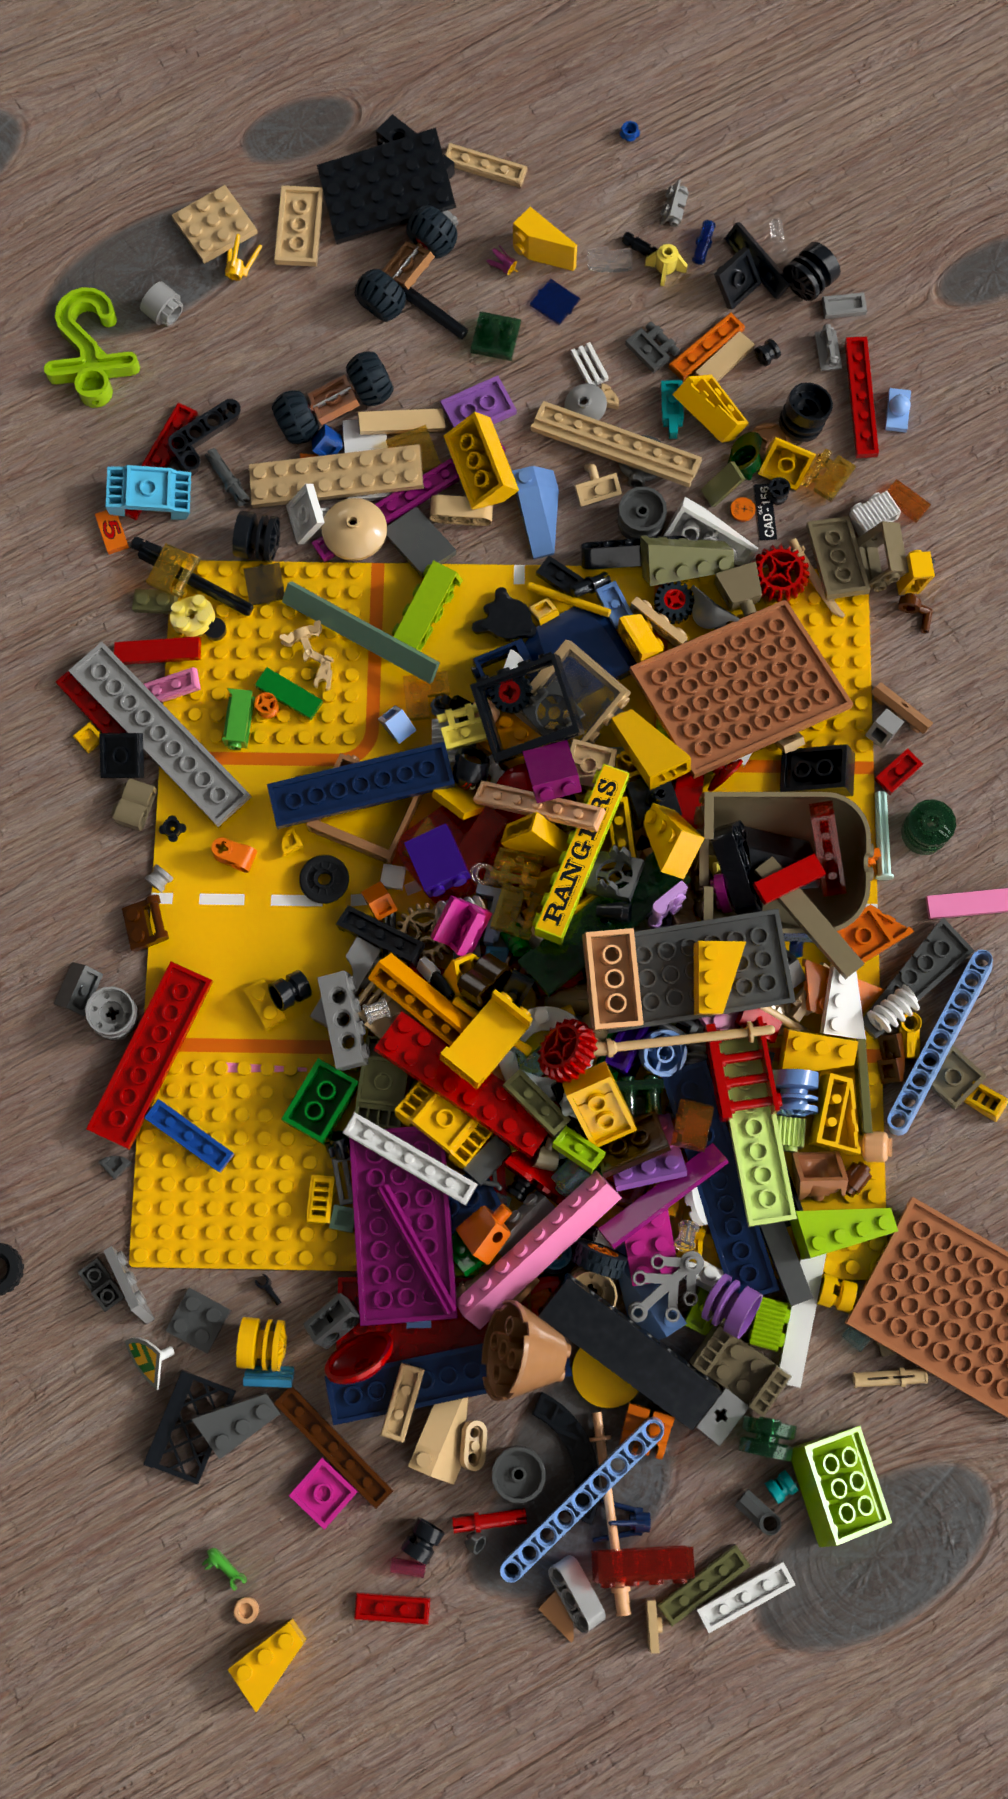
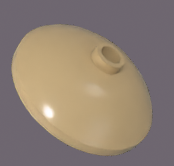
(356, 540)

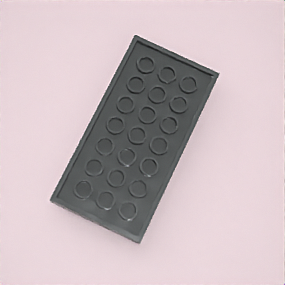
(667, 966)

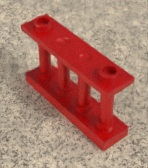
(723, 1083)

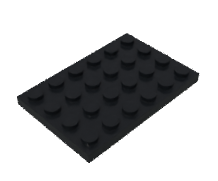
(385, 185)

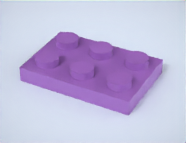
(484, 398)

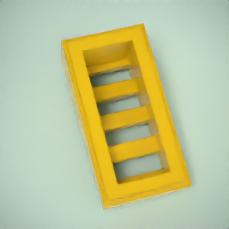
(985, 1110)
(310, 1218)

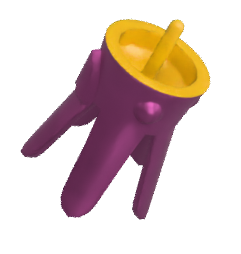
(508, 263)

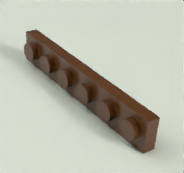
(333, 1447)

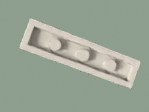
(745, 1596)

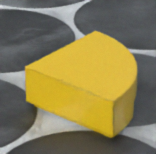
(290, 842)

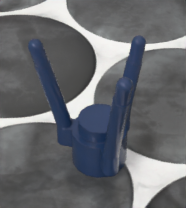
(638, 1522)

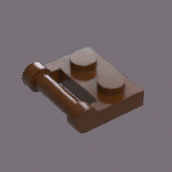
(139, 925)

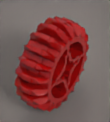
(790, 562)
(567, 1050)

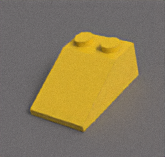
(542, 241)

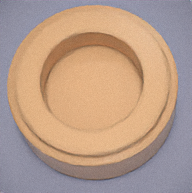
(246, 1610)

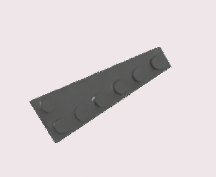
(927, 966)

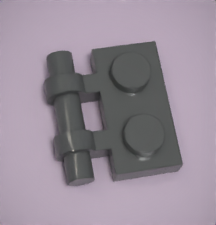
(648, 351)

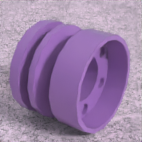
(728, 1304)

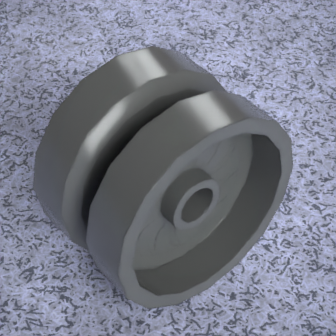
(641, 513)
(521, 1459)

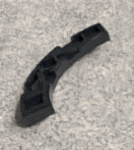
(576, 1442)

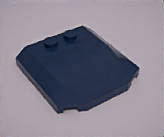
(590, 633)

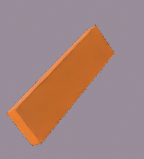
(706, 347)

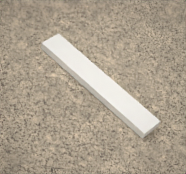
(410, 1158)
(801, 1322)

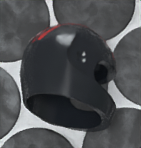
(469, 774)

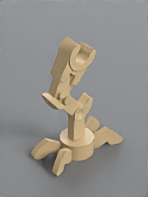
(302, 635)

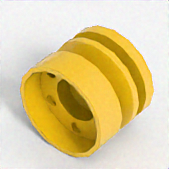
(261, 1344)

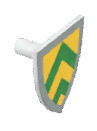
(148, 1358)

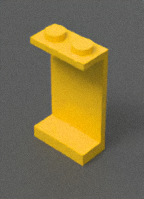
(487, 1039)

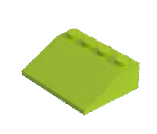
(840, 1487)

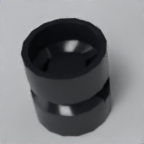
(287, 991)
(421, 1542)

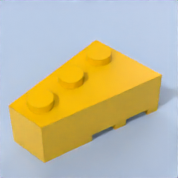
(711, 406)
(672, 840)
(714, 974)
(835, 1123)

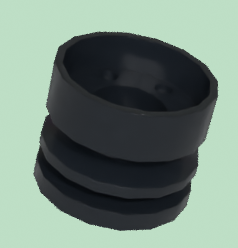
(812, 271)
(805, 412)
(252, 536)

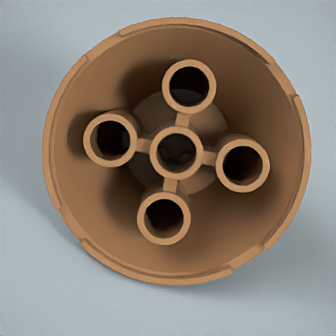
(521, 1352)

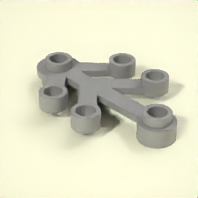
(669, 1284)

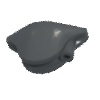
(708, 613)

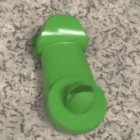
(221, 1562)

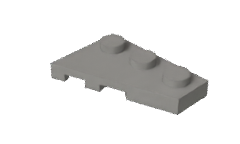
(128, 1284)

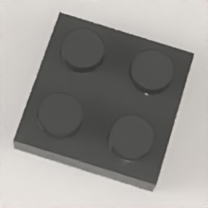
(198, 1320)

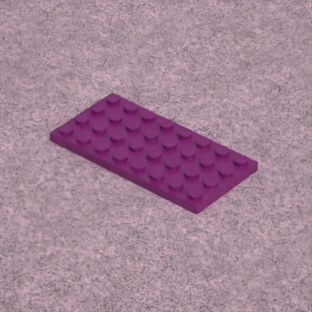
(388, 1277)

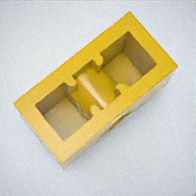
(919, 574)

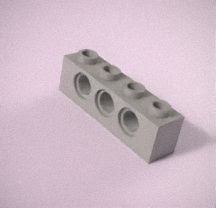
(330, 987)

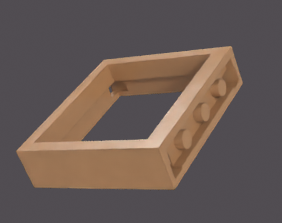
(356, 843)

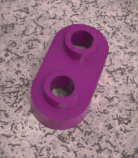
(723, 898)

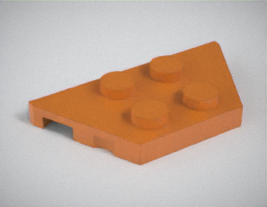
(873, 933)
(816, 986)

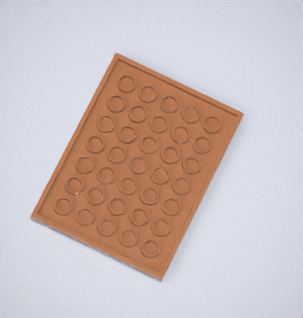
(740, 687)
(941, 1303)

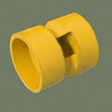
(845, 1295)

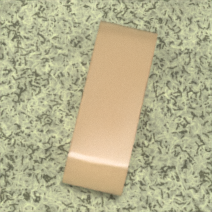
(457, 510)

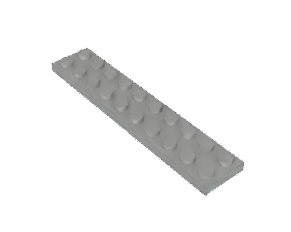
(163, 735)

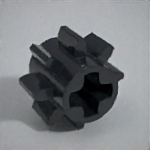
(338, 1146)

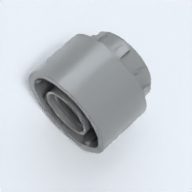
(161, 304)

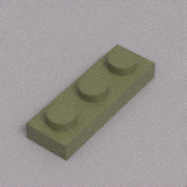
(536, 1103)

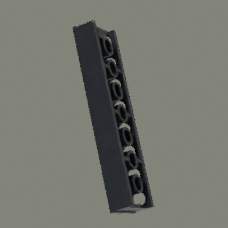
(629, 1351)

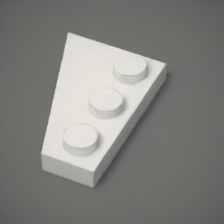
(842, 1007)

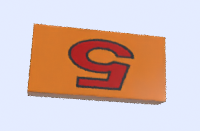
(111, 532)

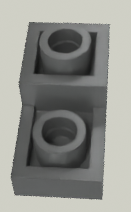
(101, 1284)

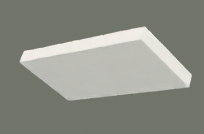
(355, 442)

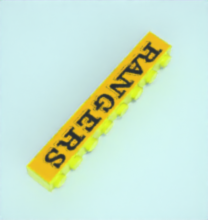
(579, 858)

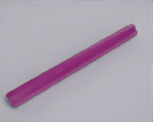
(416, 1249)

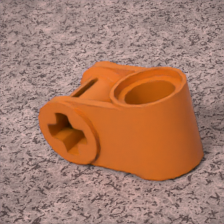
(237, 855)

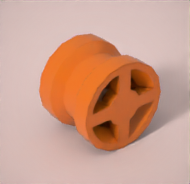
(263, 701)

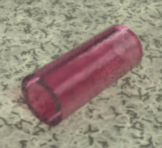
(407, 1567)

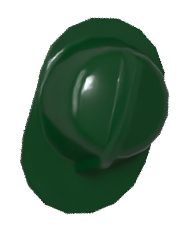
(746, 454)

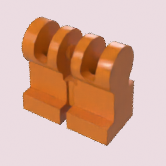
(635, 1416)

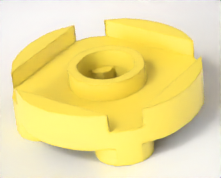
(183, 609)

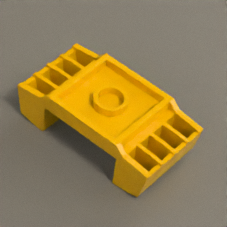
(443, 1124)

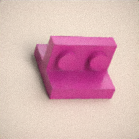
(461, 925)

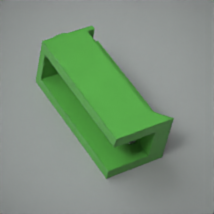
(238, 719)

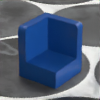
(326, 441)

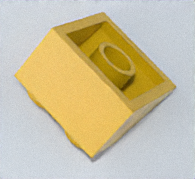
(639, 638)

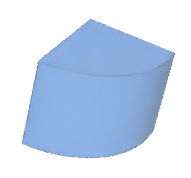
(397, 724)

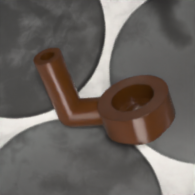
(912, 604)

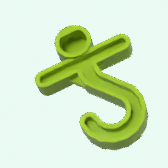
(94, 366)

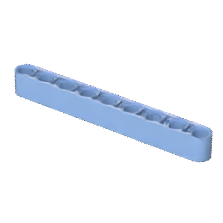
(941, 1030)
(577, 1510)

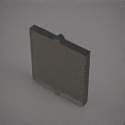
(264, 584)

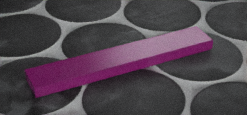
(662, 1197)

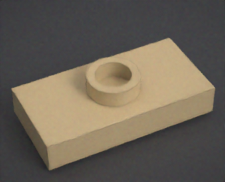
(653, 1625)

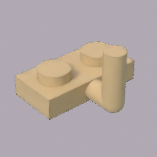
(598, 487)

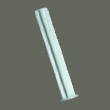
(882, 836)

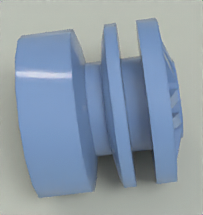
(794, 1089)

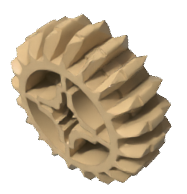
(417, 926)

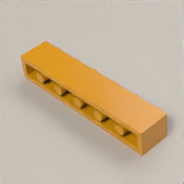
(419, 998)

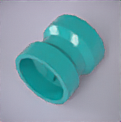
(781, 1487)

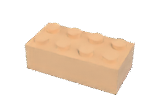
(612, 979)

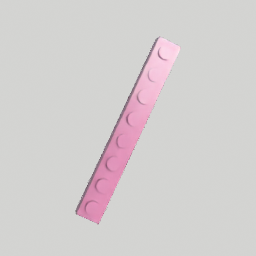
(538, 1249)

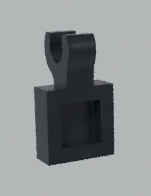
(454, 703)

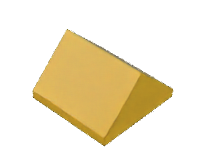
(786, 461)

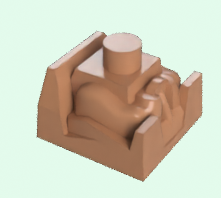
(818, 1174)

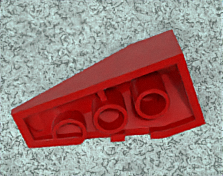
(539, 1178)

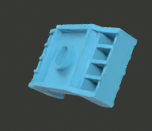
(148, 490)

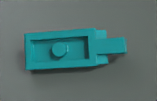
(671, 408)

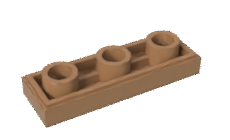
(901, 708)

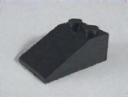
(819, 770)

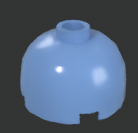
(663, 1060)

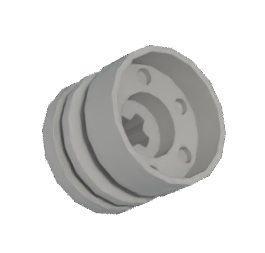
(100, 1007)

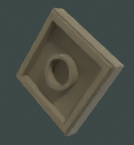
(956, 1078)

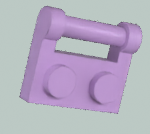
(669, 903)

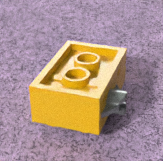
(598, 1105)

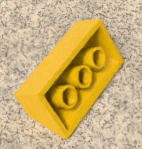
(480, 461)

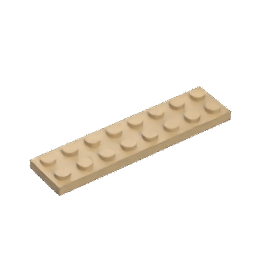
(337, 475)

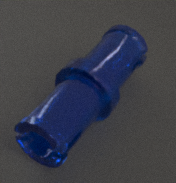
(703, 242)

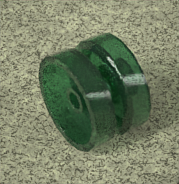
(768, 1433)

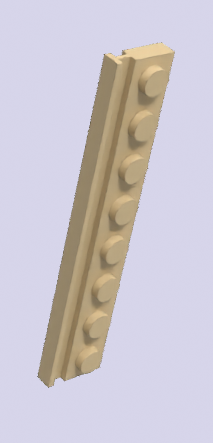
(616, 444)

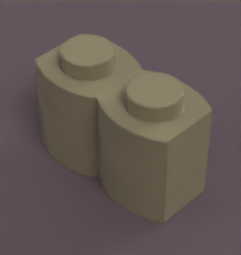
(134, 805)

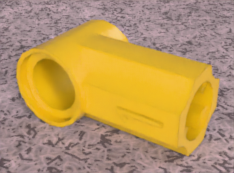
(911, 1037)

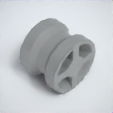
(159, 878)

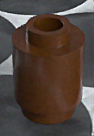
(858, 1177)

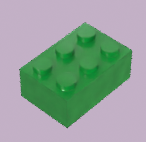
(321, 1101)

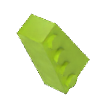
(426, 605)

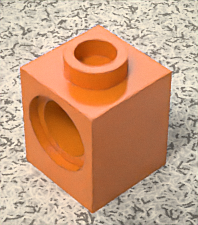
(379, 901)

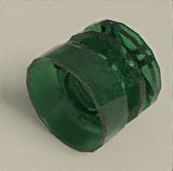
(926, 839)

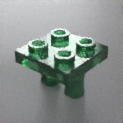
(495, 336)
(649, 1086)

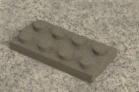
(838, 557)

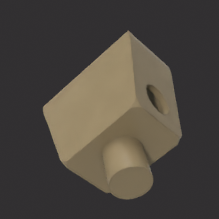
(740, 587)

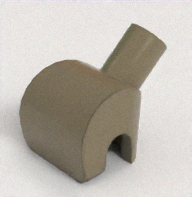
(547, 1157)

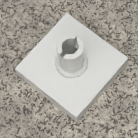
(305, 513)

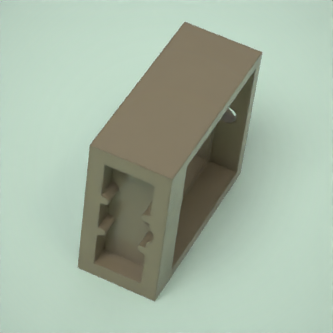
(891, 536)

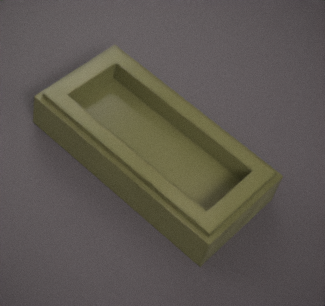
(723, 484)

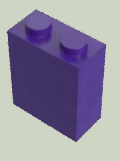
(437, 860)

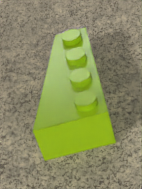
(831, 1230)

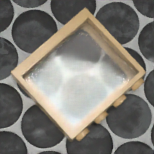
(592, 690)

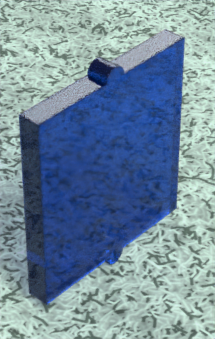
(555, 301)

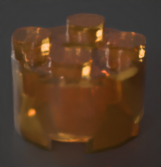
(692, 1125)

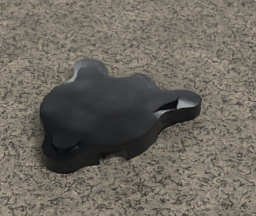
(506, 618)

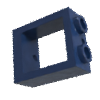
(497, 655)

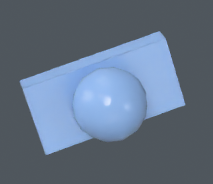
(898, 410)

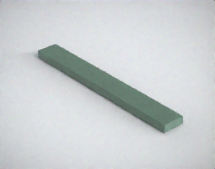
(361, 632)

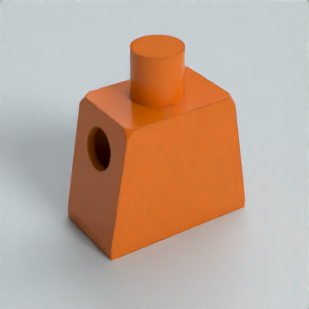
(485, 1232)

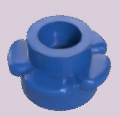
(629, 126)

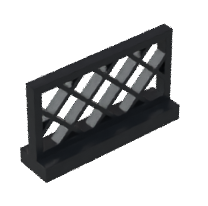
(168, 1423)

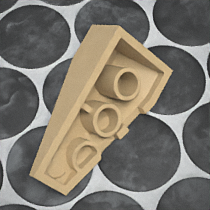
(440, 1441)

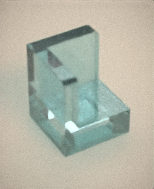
(529, 1063)

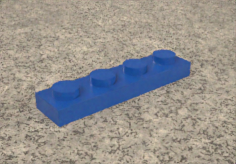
(189, 1135)

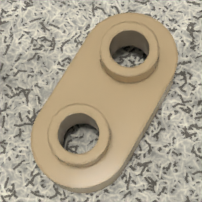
(473, 1445)

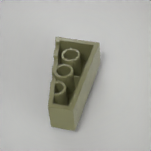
(682, 559)

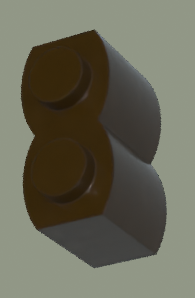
(483, 979)

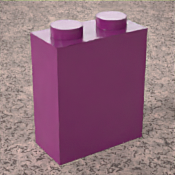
(552, 771)

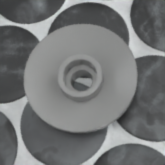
(596, 402)

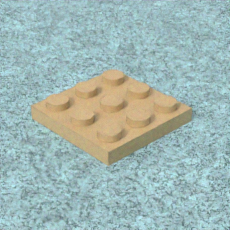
(213, 224)

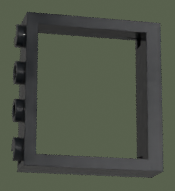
(505, 675)

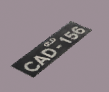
(765, 513)

